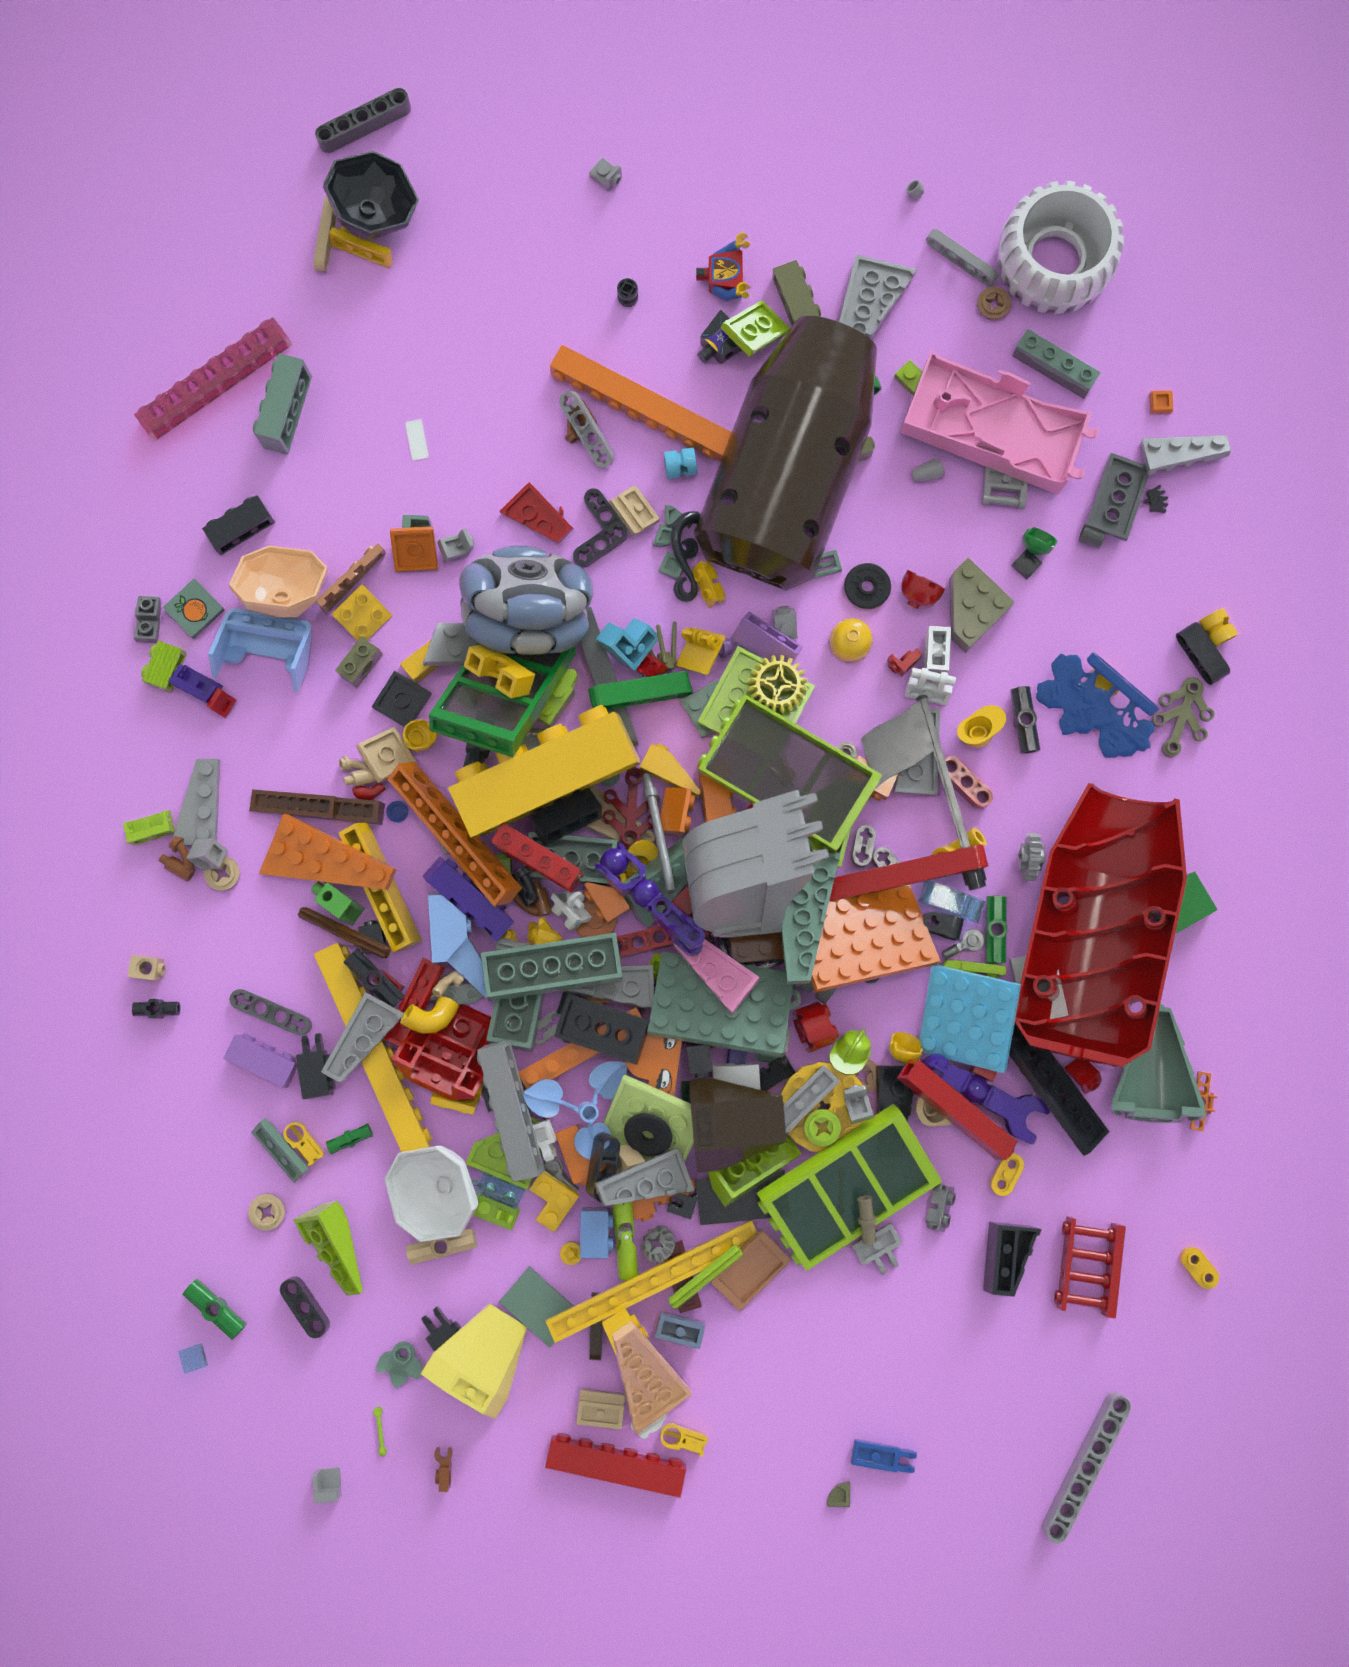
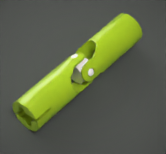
(625, 1247)

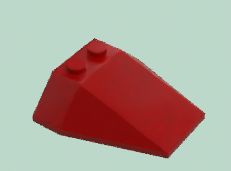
(447, 1059)

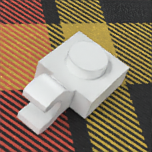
(545, 1137)

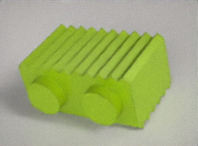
(162, 665)

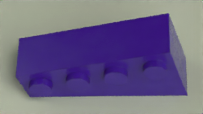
(467, 897)

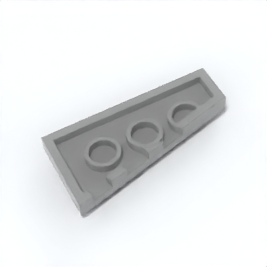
(200, 806)

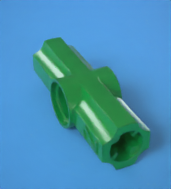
(996, 915)
(202, 1299)

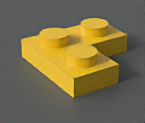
(559, 1199)

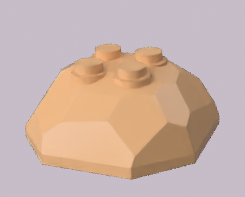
(278, 581)

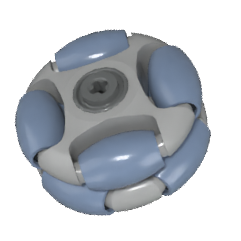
(525, 601)

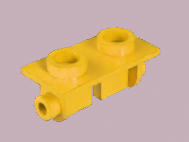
(704, 575)

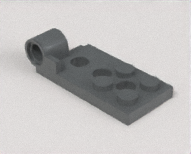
(1097, 521)

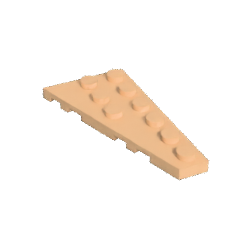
(647, 1378)

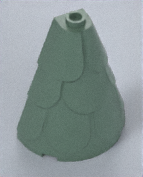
(1161, 1081)

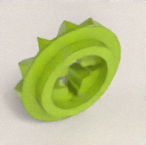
(822, 1138)

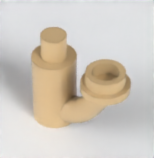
(359, 777)

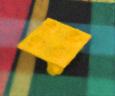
(361, 613)
(699, 650)

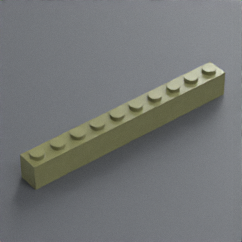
(797, 303)

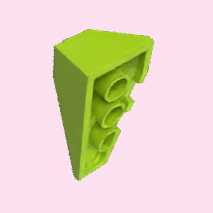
(744, 1176)

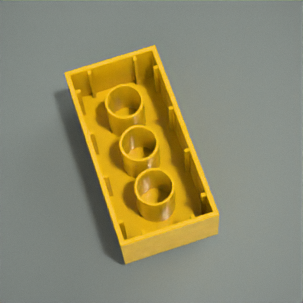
(545, 773)

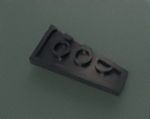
(892, 1090)

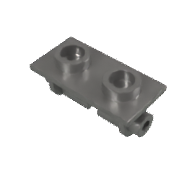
(939, 1216)

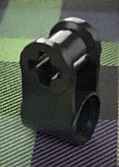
(945, 925)

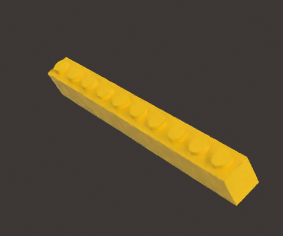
(382, 1073)

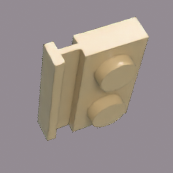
(634, 510)
(600, 1409)

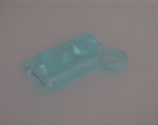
(499, 1190)

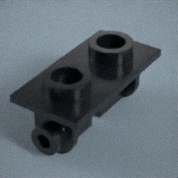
(777, 1072)

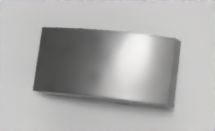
(148, 619)

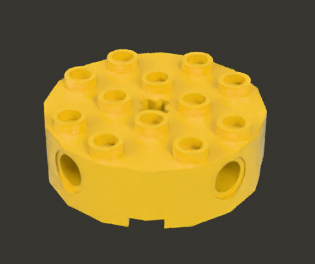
(834, 1098)

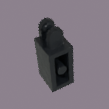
(310, 1065)
(443, 1333)

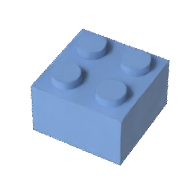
(595, 1232)

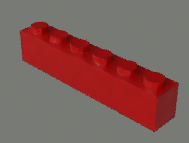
(616, 1465)

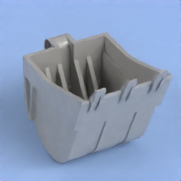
(750, 865)

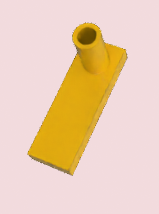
(346, 241)

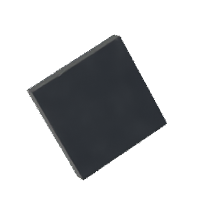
(401, 699)

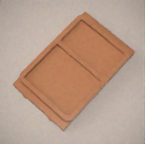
(753, 1271)

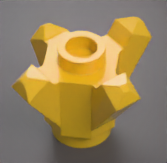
(541, 932)

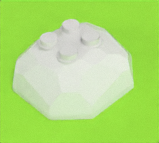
(431, 1193)

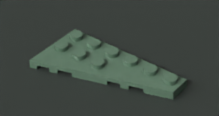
(805, 922)

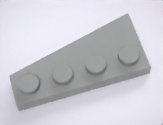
(1176, 451)
(922, 777)
(634, 990)
(364, 1031)
(652, 1178)

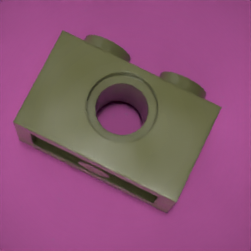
(359, 662)

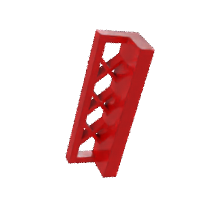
(417, 994)

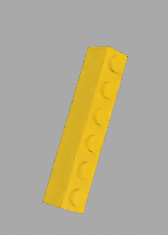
(387, 903)

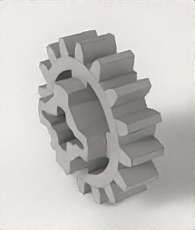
(1031, 857)

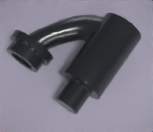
(527, 892)

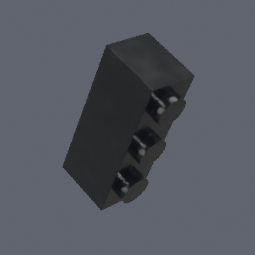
(238, 524)
(566, 816)

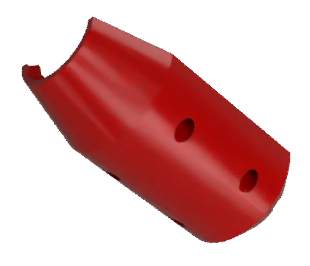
(1119, 868)

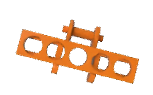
(1205, 1094)

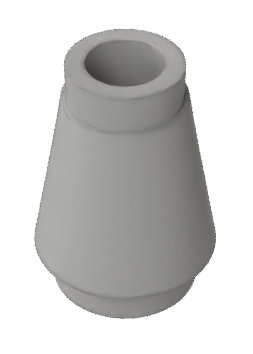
(928, 471)

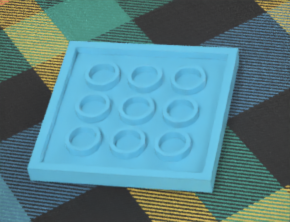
(969, 1018)

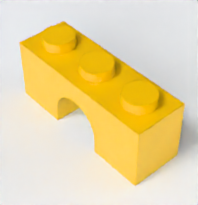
(512, 677)

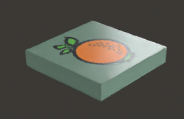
(193, 608)

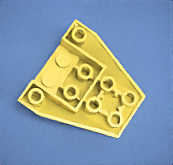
(479, 1361)

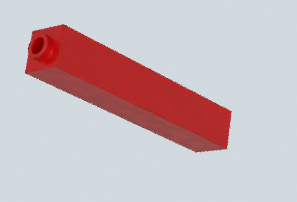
(957, 1109)

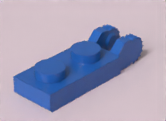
(881, 1456)

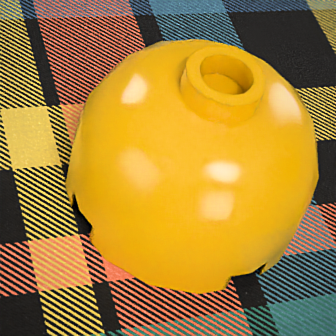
(851, 640)

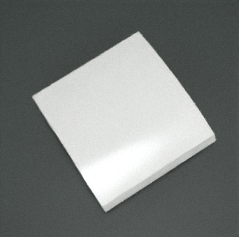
(739, 1074)

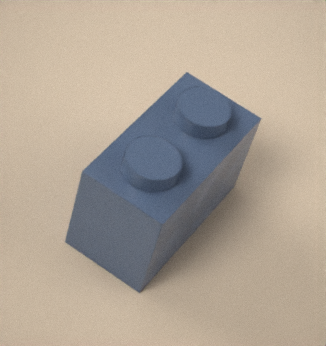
(680, 1329)

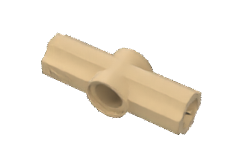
(427, 1250)

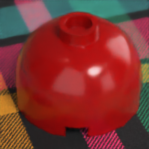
(920, 590)

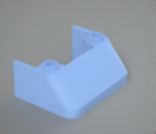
(264, 636)

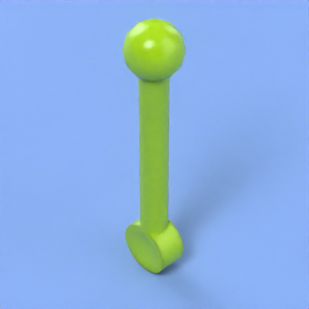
(377, 1412)

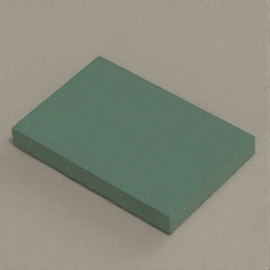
(533, 1302)

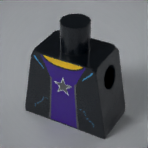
(717, 342)

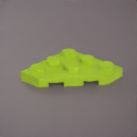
(488, 1157)

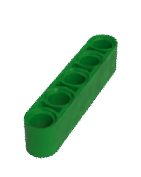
(641, 690)

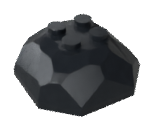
(370, 195)

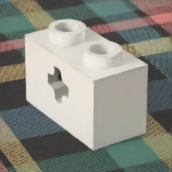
(937, 649)

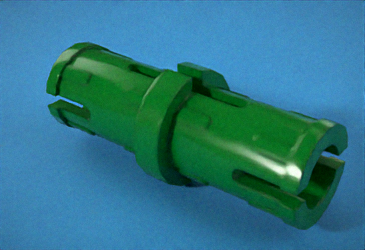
(349, 1138)

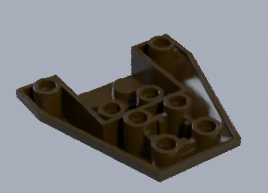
(733, 1122)

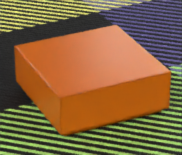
(1161, 402)

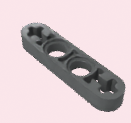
(271, 1010)

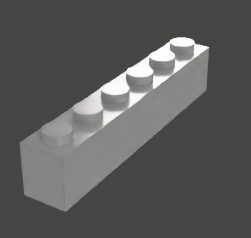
(510, 1110)

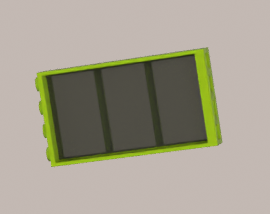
(769, 756)

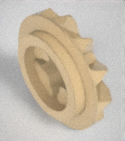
(225, 883)
(256, 1214)

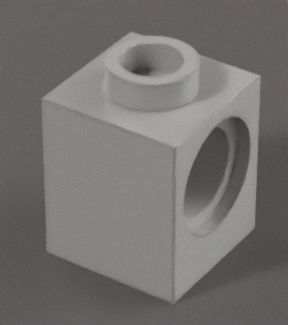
(206, 854)

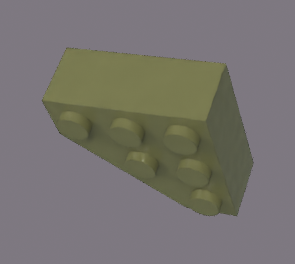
(974, 604)

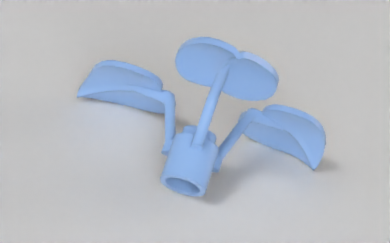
(545, 1098)

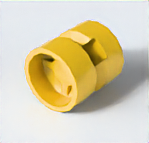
(1218, 627)

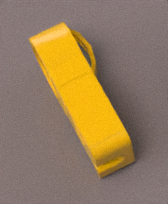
(306, 1145)
(687, 1439)

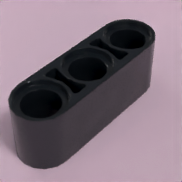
(1203, 653)
(600, 1156)
(305, 1319)

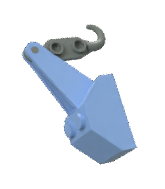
(453, 945)

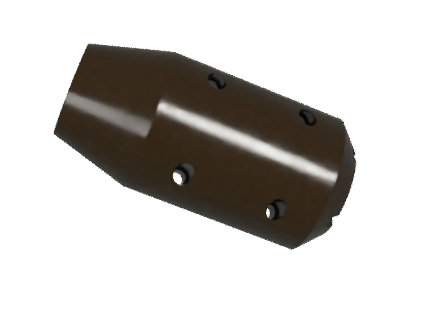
(786, 469)

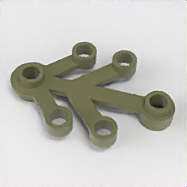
(1184, 713)

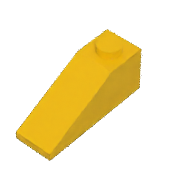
(666, 768)

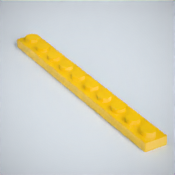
(646, 1283)

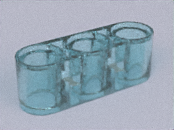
(951, 901)

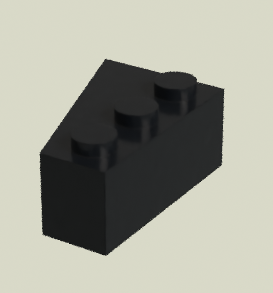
(1006, 1256)

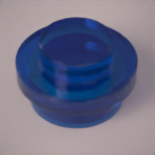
(397, 811)

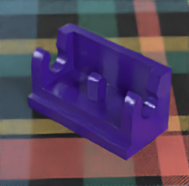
(194, 683)

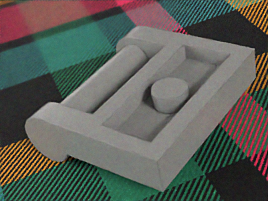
(1001, 482)

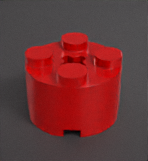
(815, 1026)

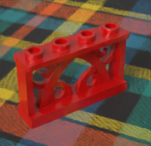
(537, 857)

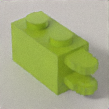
(559, 699)

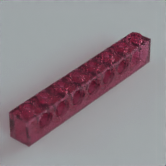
(211, 389)

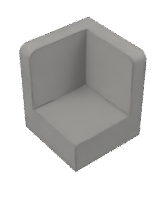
(327, 1485)

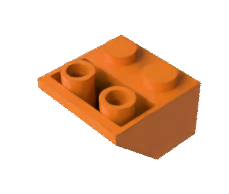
(675, 811)

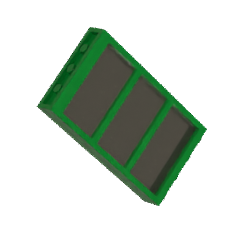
(488, 718)

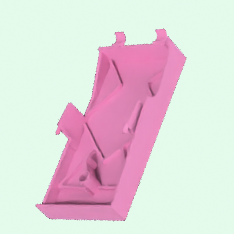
(996, 424)

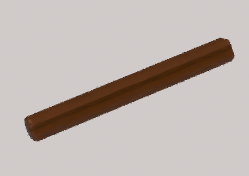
(344, 932)

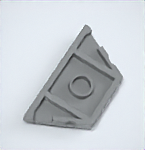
(448, 645)

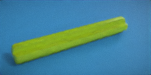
(705, 1276)

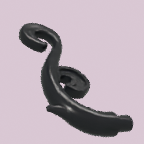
(681, 555)

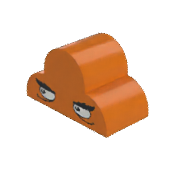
(658, 1063)

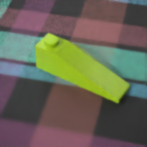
(330, 1234)

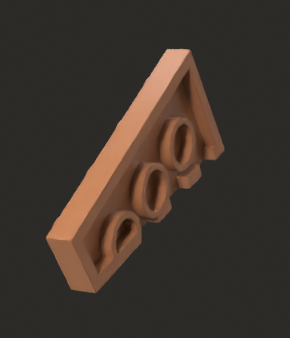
(350, 578)

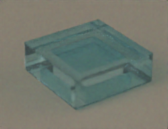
(193, 1358)

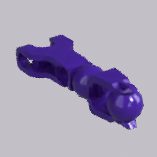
(647, 895)
(977, 1090)

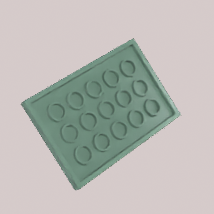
(692, 1013)

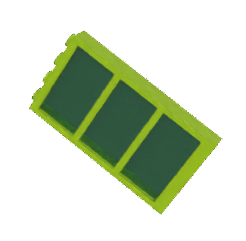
(818, 1199)

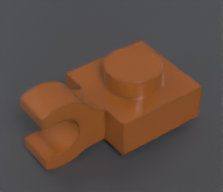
(443, 1474)

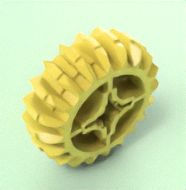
(786, 687)

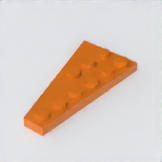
(313, 855)

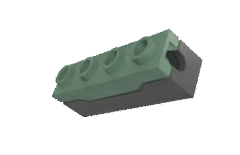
(1055, 363)

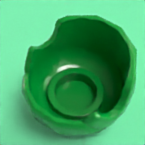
(1038, 541)

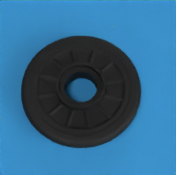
(863, 598)
(648, 1122)

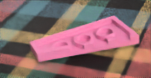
(722, 974)

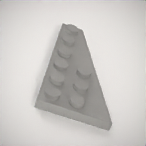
(873, 292)

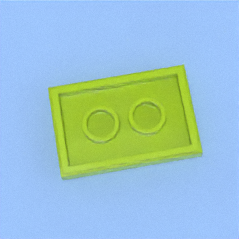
(755, 328)

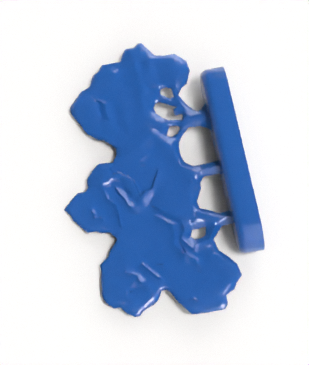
(1091, 708)

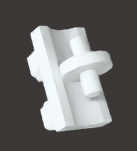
(571, 906)

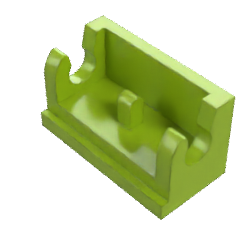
(149, 828)

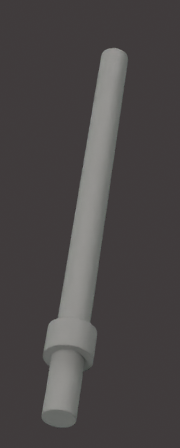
(650, 795)

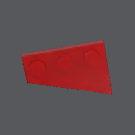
(536, 513)

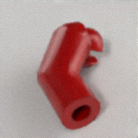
(368, 793)

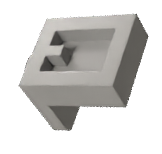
(606, 174)

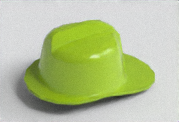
(851, 1052)

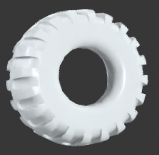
(1067, 214)

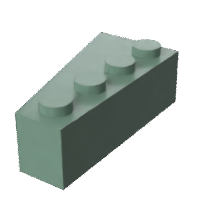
(655, 874)

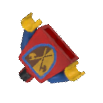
(726, 271)

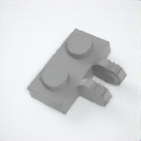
(886, 1241)

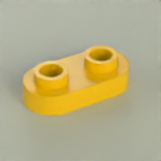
(1008, 1175)
(1200, 1268)

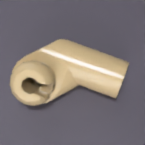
(446, 981)

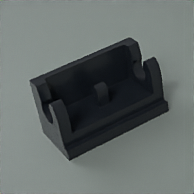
(685, 1206)

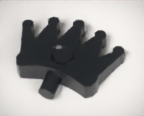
(1155, 500)

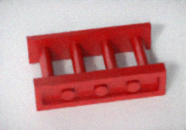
(1112, 1258)

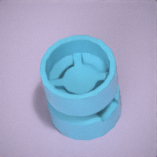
(680, 463)

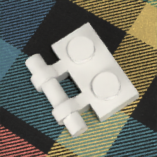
(937, 692)

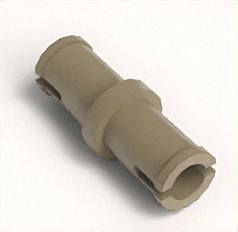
(867, 1220)

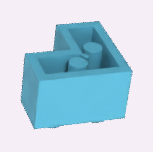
(628, 645)

